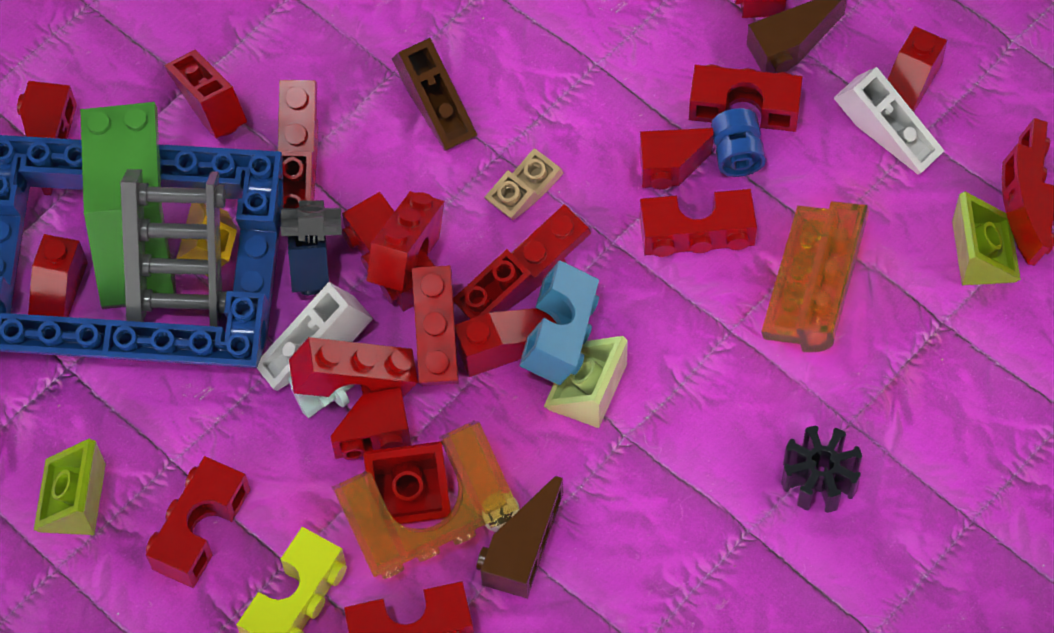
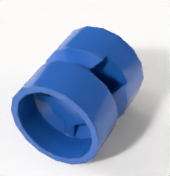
(738, 142)

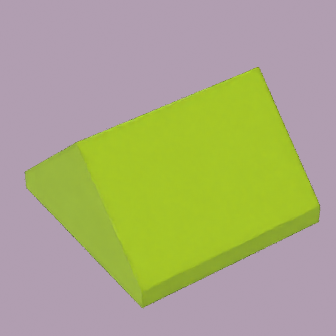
(983, 243)
(71, 490)

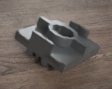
(311, 220)

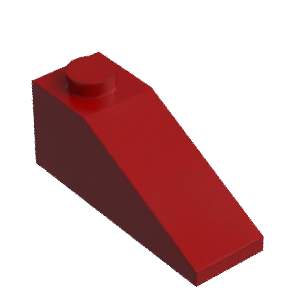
(207, 93)
(47, 111)
(495, 338)

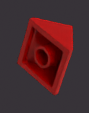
(411, 481)

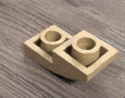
(525, 186)

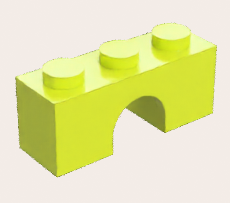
(316, 567)

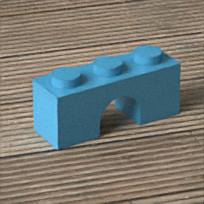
(570, 300)

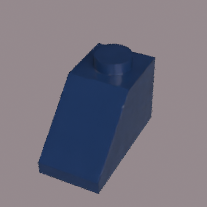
(308, 265)

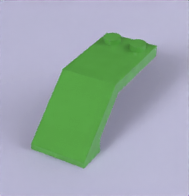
(112, 143)

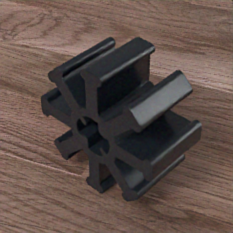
(839, 473)

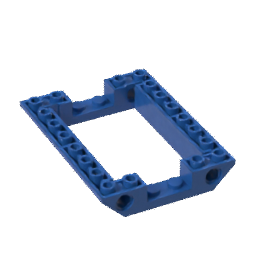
(248, 175)

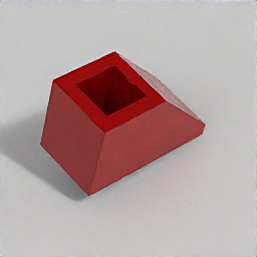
(372, 424)

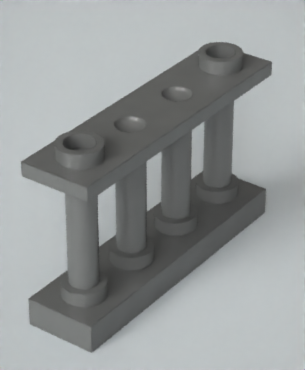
(140, 265)

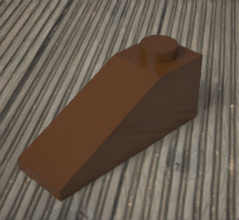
(790, 35)
(434, 93)
(520, 543)

